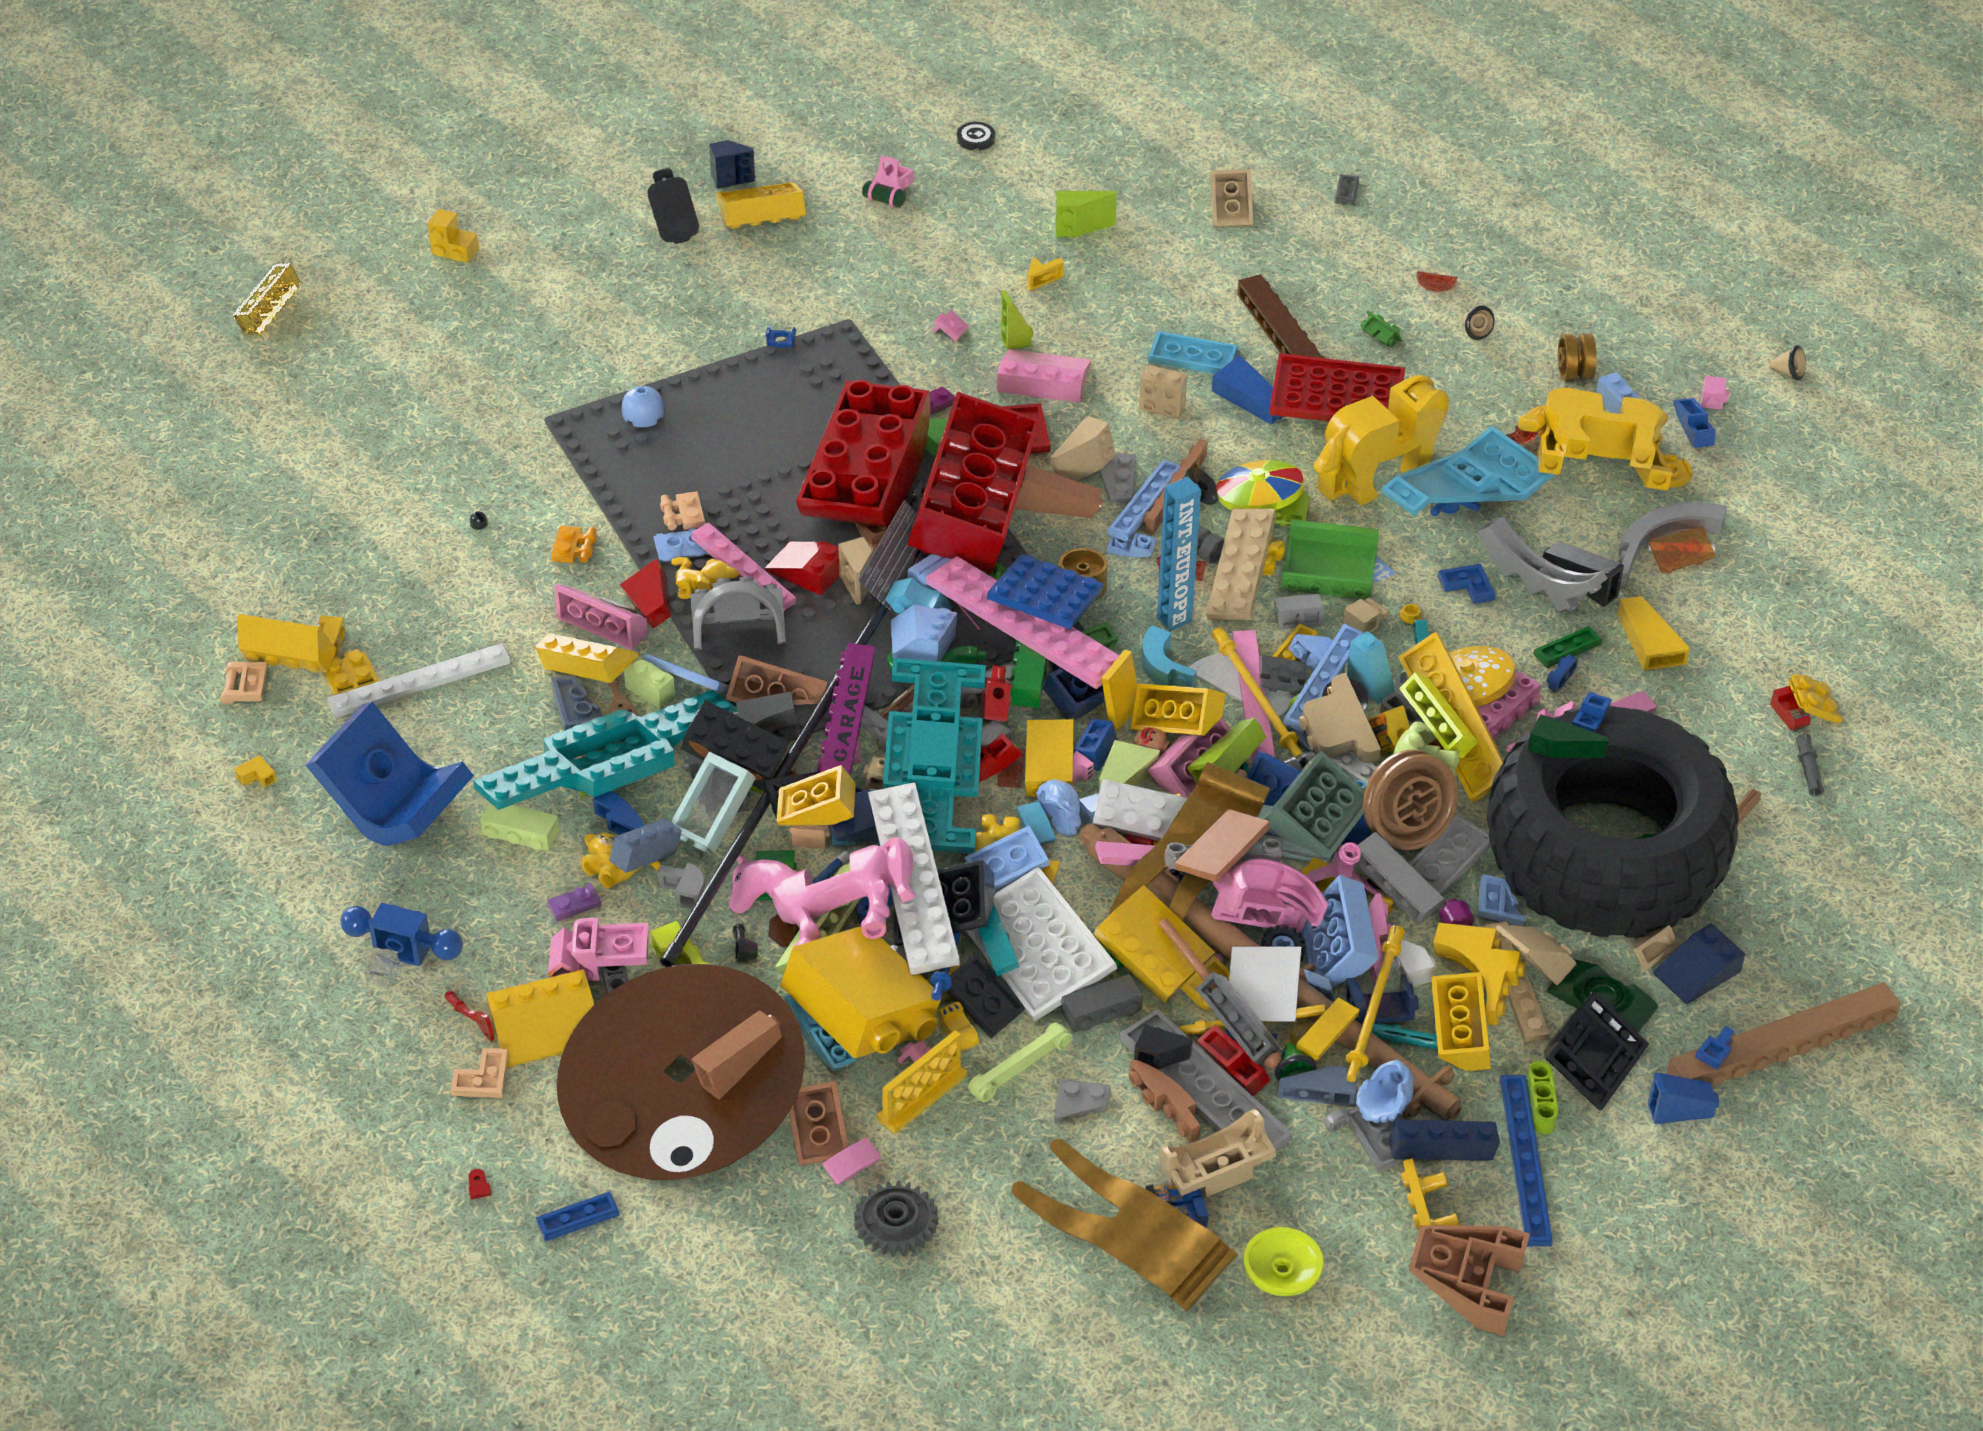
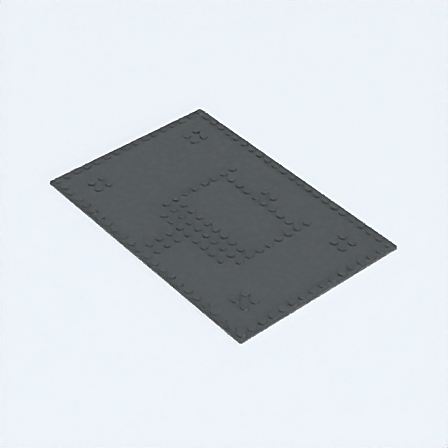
(745, 443)

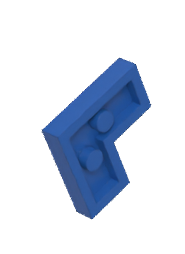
(1470, 578)

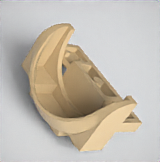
(1218, 1159)

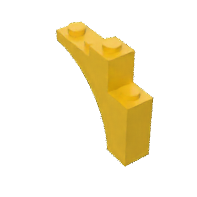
(1481, 952)

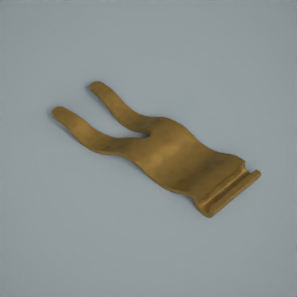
(1211, 798)
(1143, 1235)

